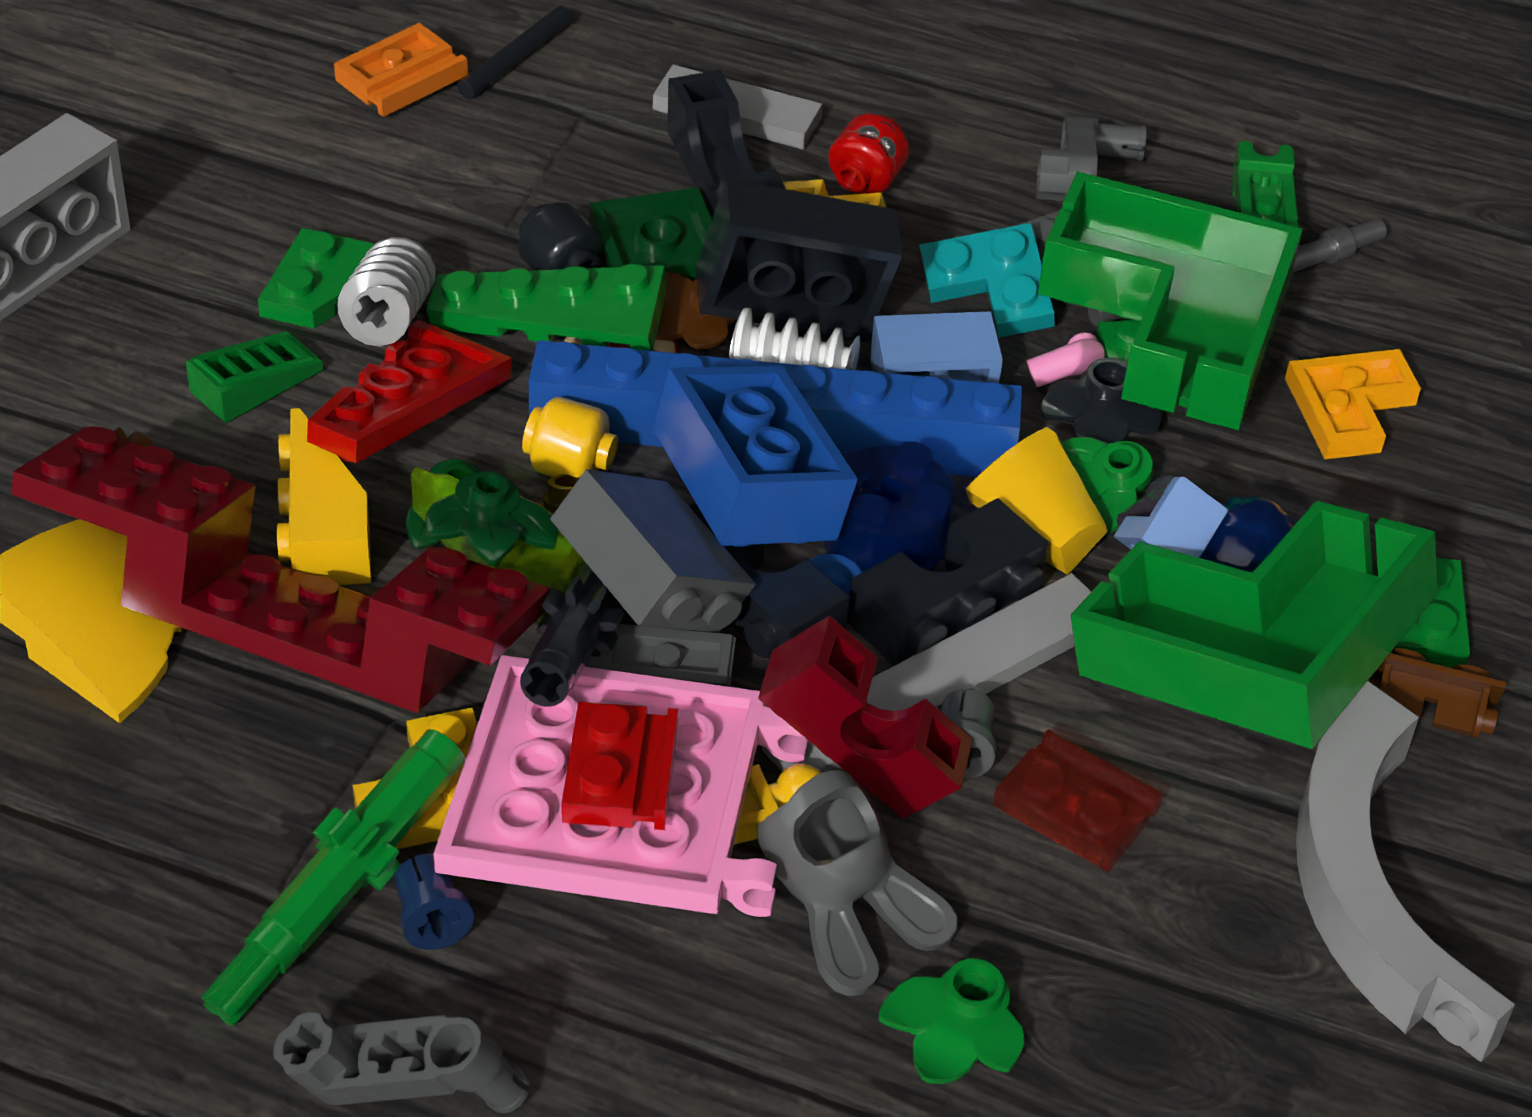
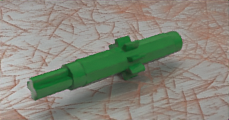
(351, 854)

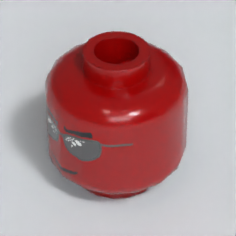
(869, 154)

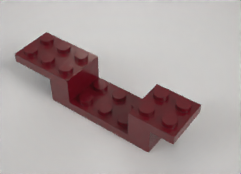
(195, 571)

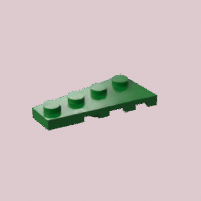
(570, 302)

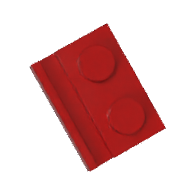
(619, 766)

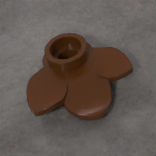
(682, 317)

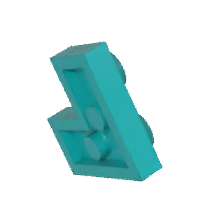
(994, 262)

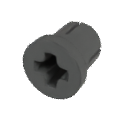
(977, 722)

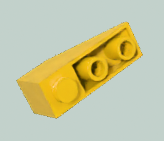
(325, 511)

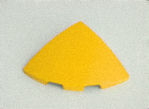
(66, 604)

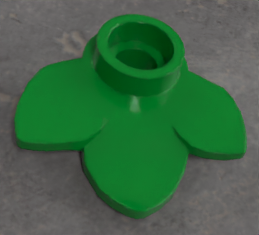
(1108, 486)
(952, 1029)

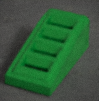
(237, 380)

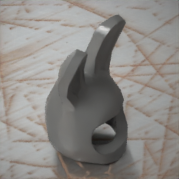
(836, 852)

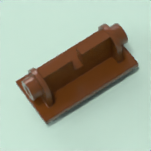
(1459, 692)

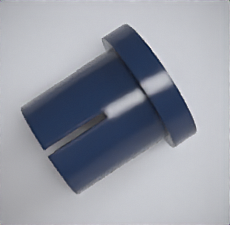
(419, 920)

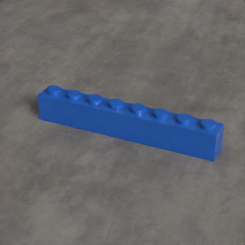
(957, 419)

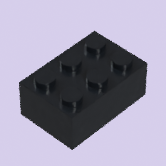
(798, 259)

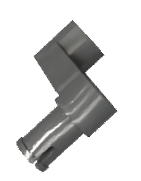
(1081, 144)
(352, 1061)

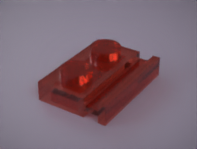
(1077, 800)

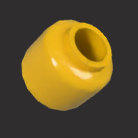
(569, 438)

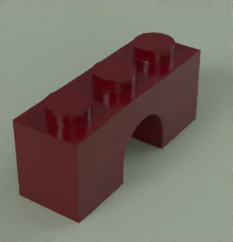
(822, 691)

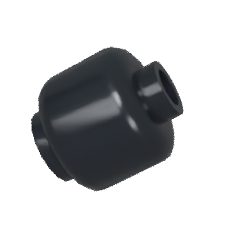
(559, 238)

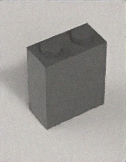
(652, 552)

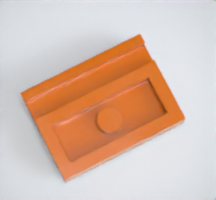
(400, 69)

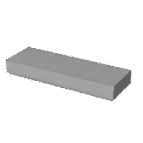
(761, 110)

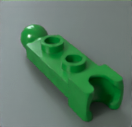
(1265, 184)

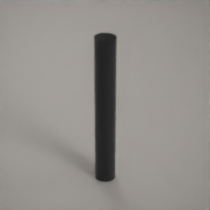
(514, 52)

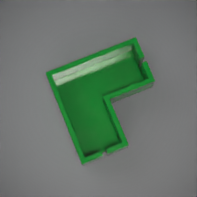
(1193, 277)
(1267, 645)

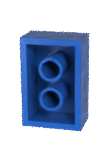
(753, 455)

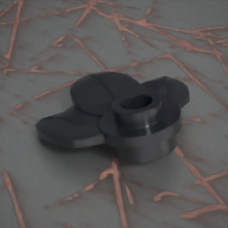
(1097, 405)

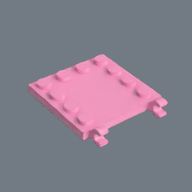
(512, 784)

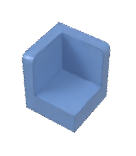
(1179, 522)

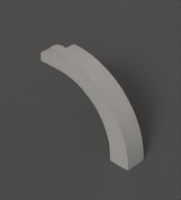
(1352, 901)

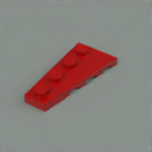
(406, 391)

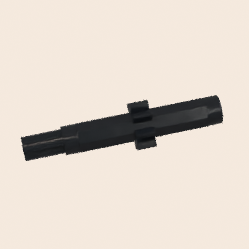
(570, 633)

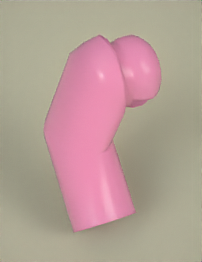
(1066, 360)

